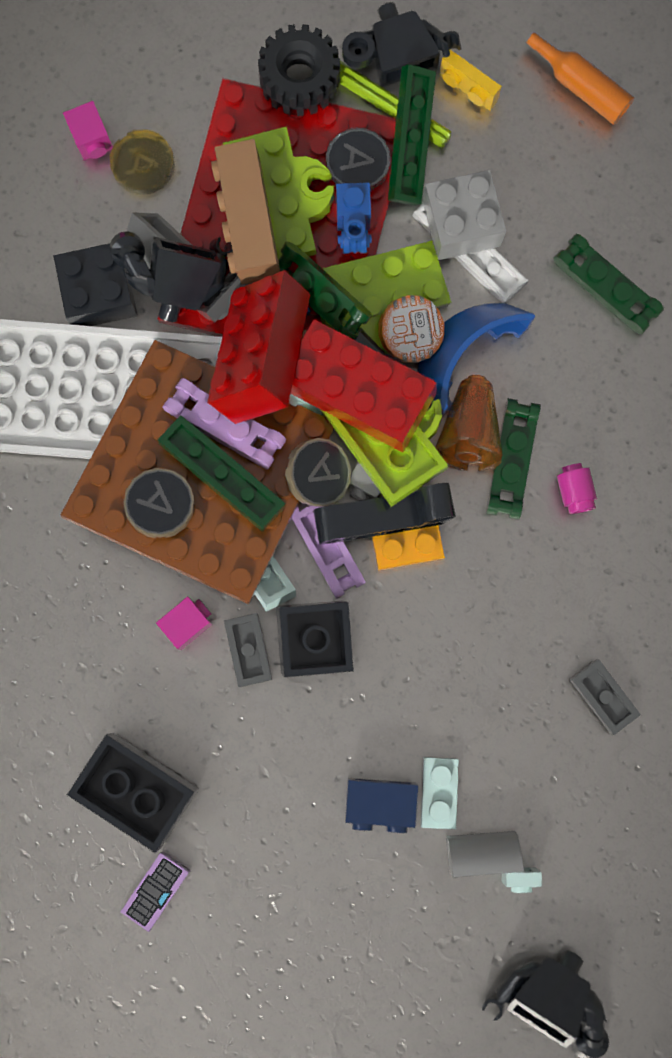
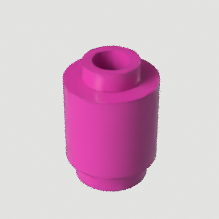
(577, 488)

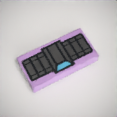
(155, 891)

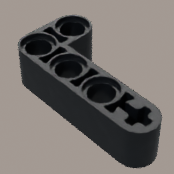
(375, 517)

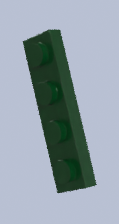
(411, 135)
(221, 473)

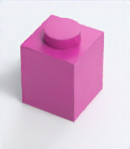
(88, 131)
(185, 622)

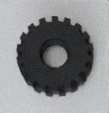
(293, 49)

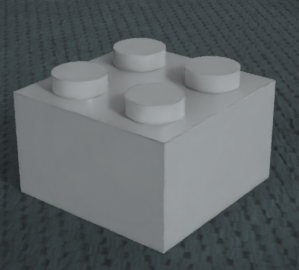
(463, 214)

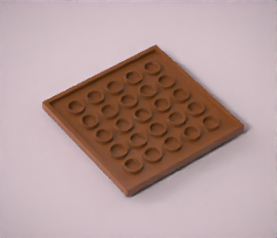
(218, 542)

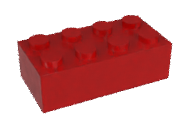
(259, 348)
(361, 386)

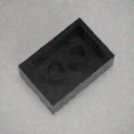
(132, 792)

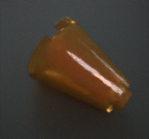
(471, 427)

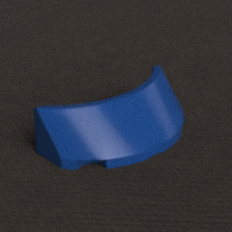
(461, 332)

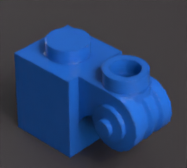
(353, 216)

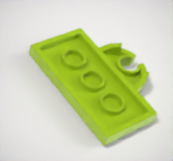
(288, 191)
(389, 276)
(390, 470)

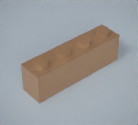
(246, 210)

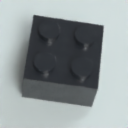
(93, 287)
(314, 638)

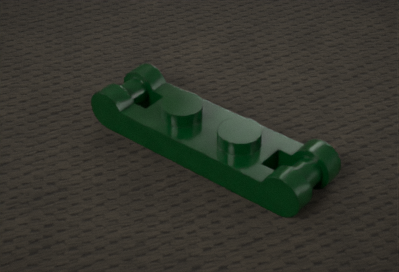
(608, 284)
(326, 294)
(515, 461)

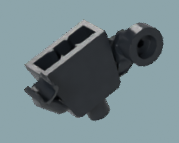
(396, 43)
(177, 274)
(556, 1003)

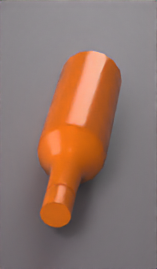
(585, 80)

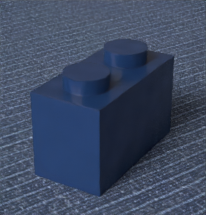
(381, 803)

